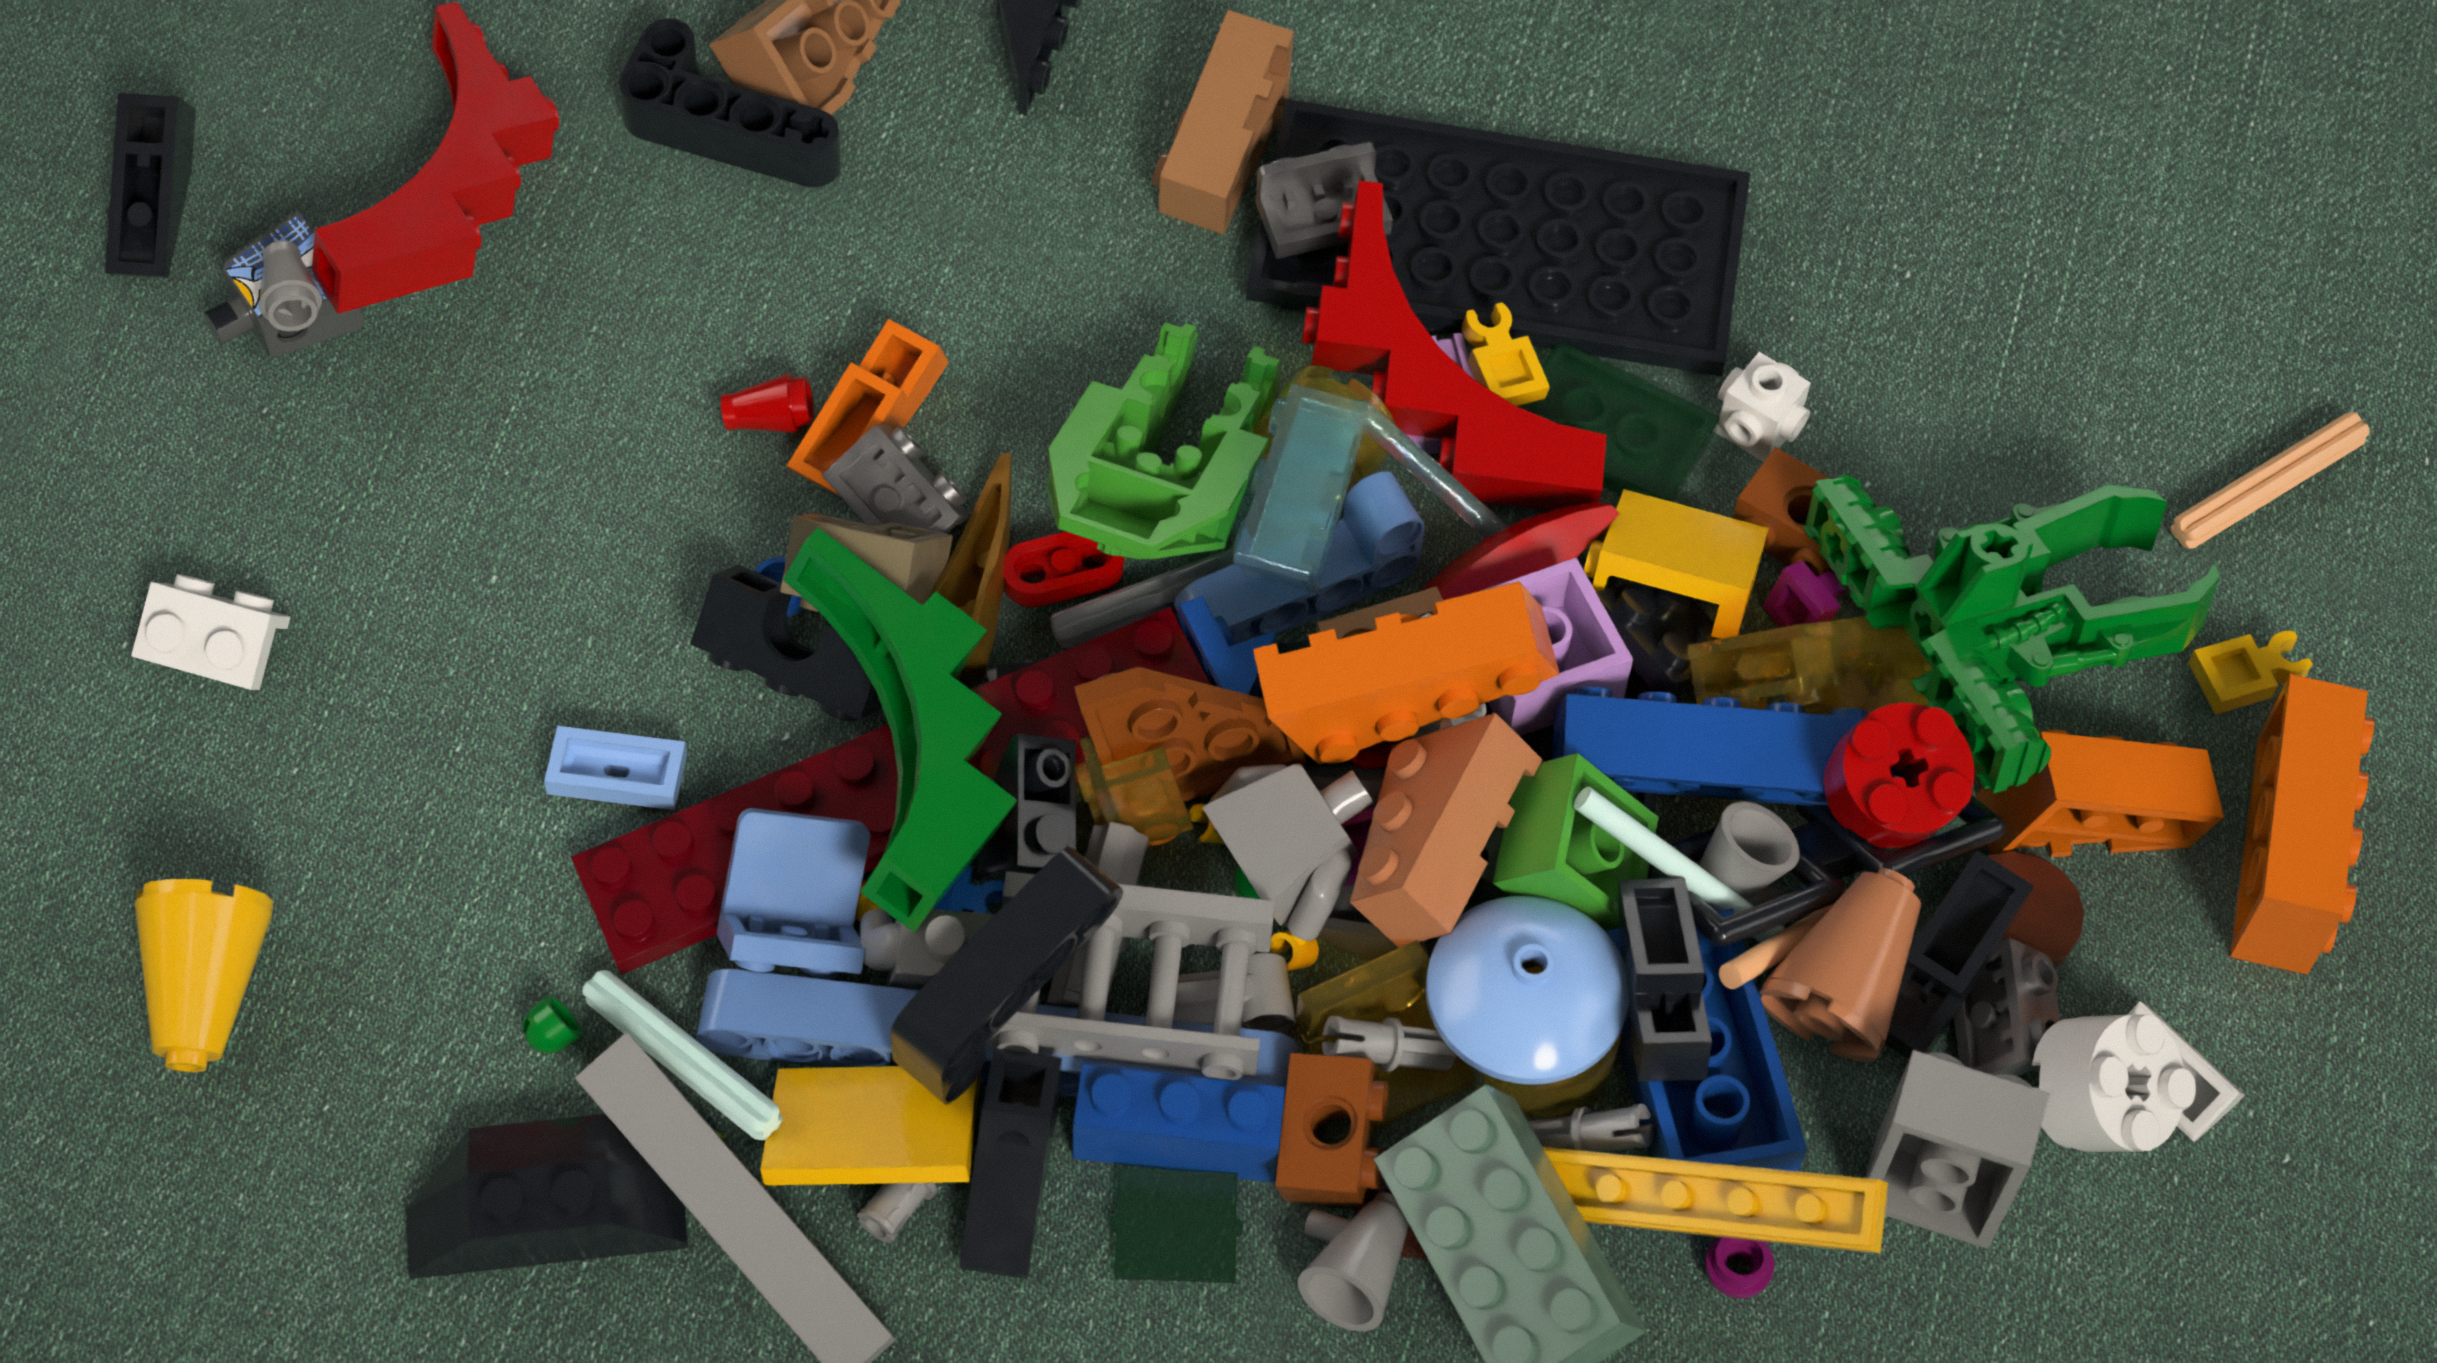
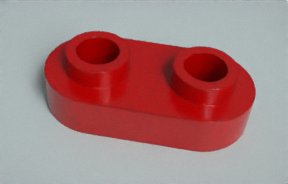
(1060, 565)

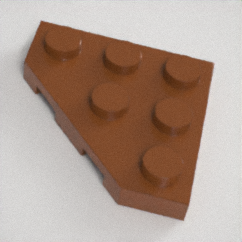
(1200, 725)

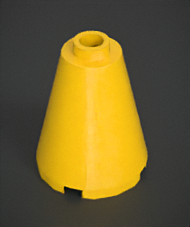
(196, 964)

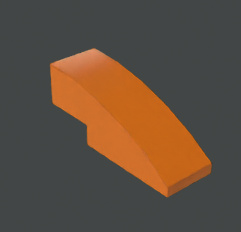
(879, 391)

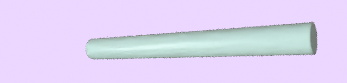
(1662, 854)

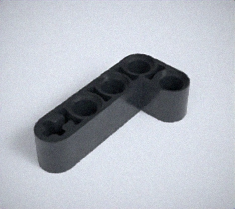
(682, 110)
(951, 1019)

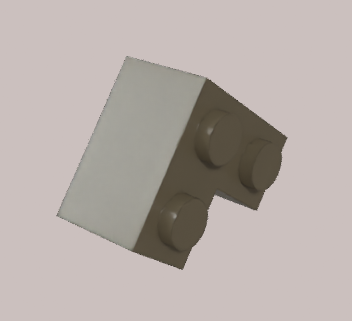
(899, 552)

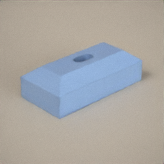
(586, 757)

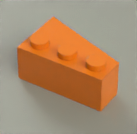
(2109, 793)

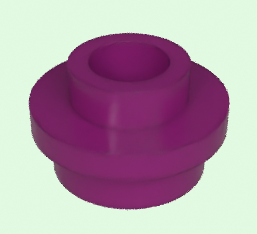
(1754, 1253)

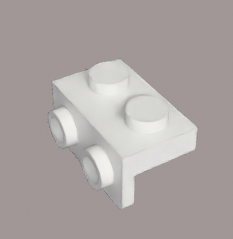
(208, 633)

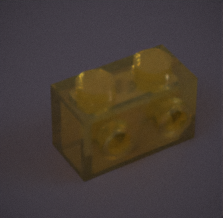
(1770, 664)

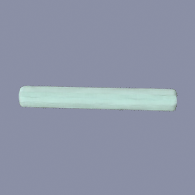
(683, 1055)

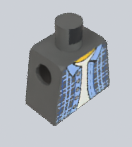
(243, 282)

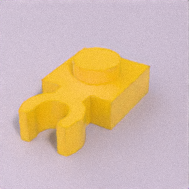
(1504, 363)
(2241, 674)

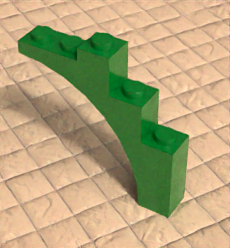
(935, 722)

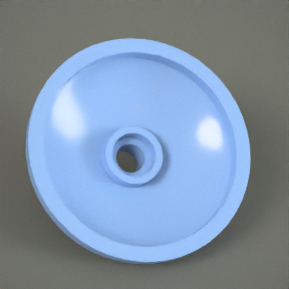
(1523, 1022)

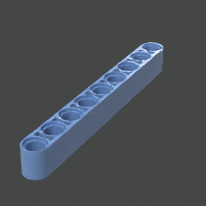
(852, 1023)

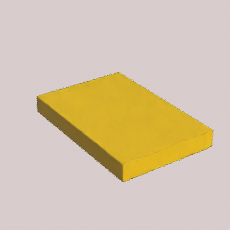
(867, 1129)

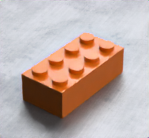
(2302, 825)

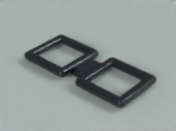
(1826, 856)

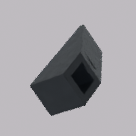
(1029, 36)
(1011, 1162)

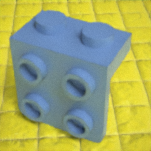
(794, 893)

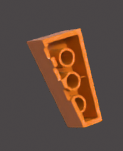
(1406, 672)

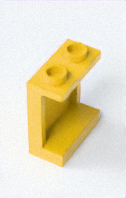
(1680, 553)

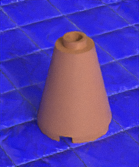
(1849, 967)

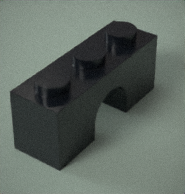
(748, 629)

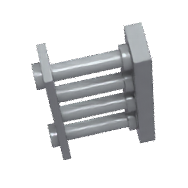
(1170, 922)

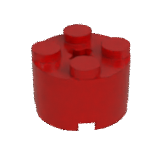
(1922, 746)

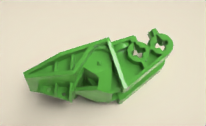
(1120, 493)

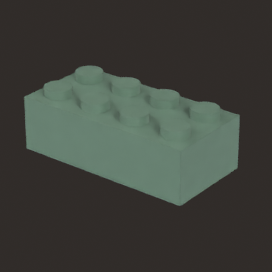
(1508, 1237)

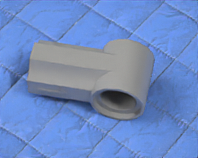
(1266, 999)

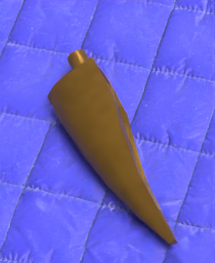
(976, 567)

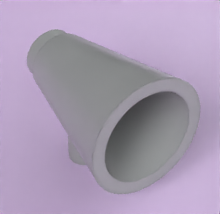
(1751, 851)
(1358, 1266)

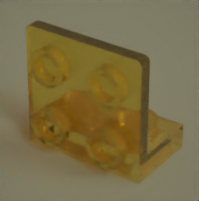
(1371, 993)

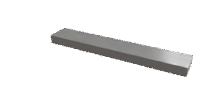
(733, 1206)

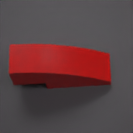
(1524, 548)

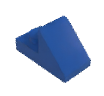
(1212, 642)

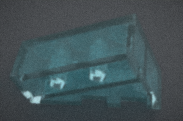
(1300, 487)

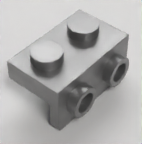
(1305, 196)

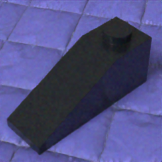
(148, 182)

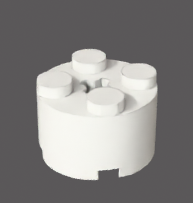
(2112, 1083)

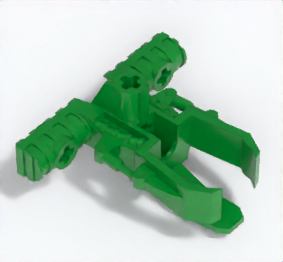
(1985, 611)

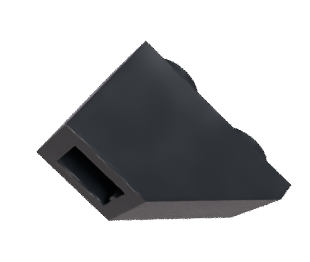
(1043, 820)

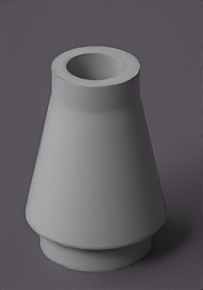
(287, 289)

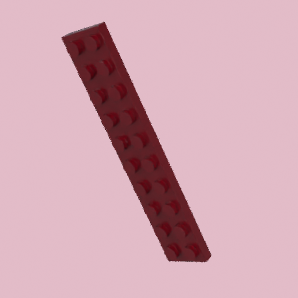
(669, 878)

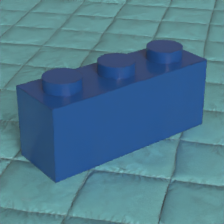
(1177, 1122)

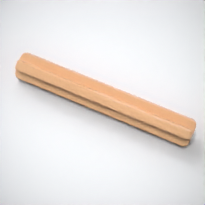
(2269, 480)

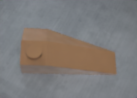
(803, 48)

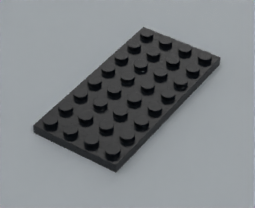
(1572, 238)

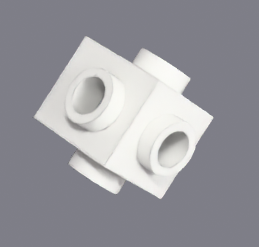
(1762, 406)

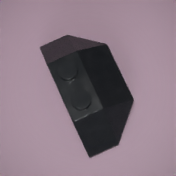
(540, 1199)

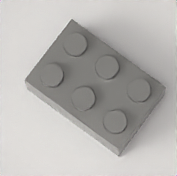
(1956, 1146)

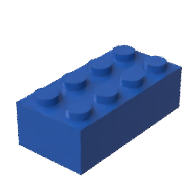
(1745, 1104)

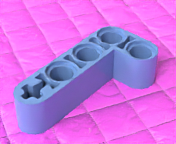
(1371, 551)

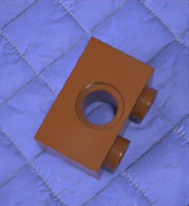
(1777, 499)
(1315, 1093)

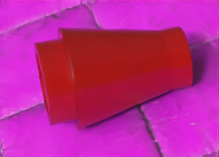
(773, 406)

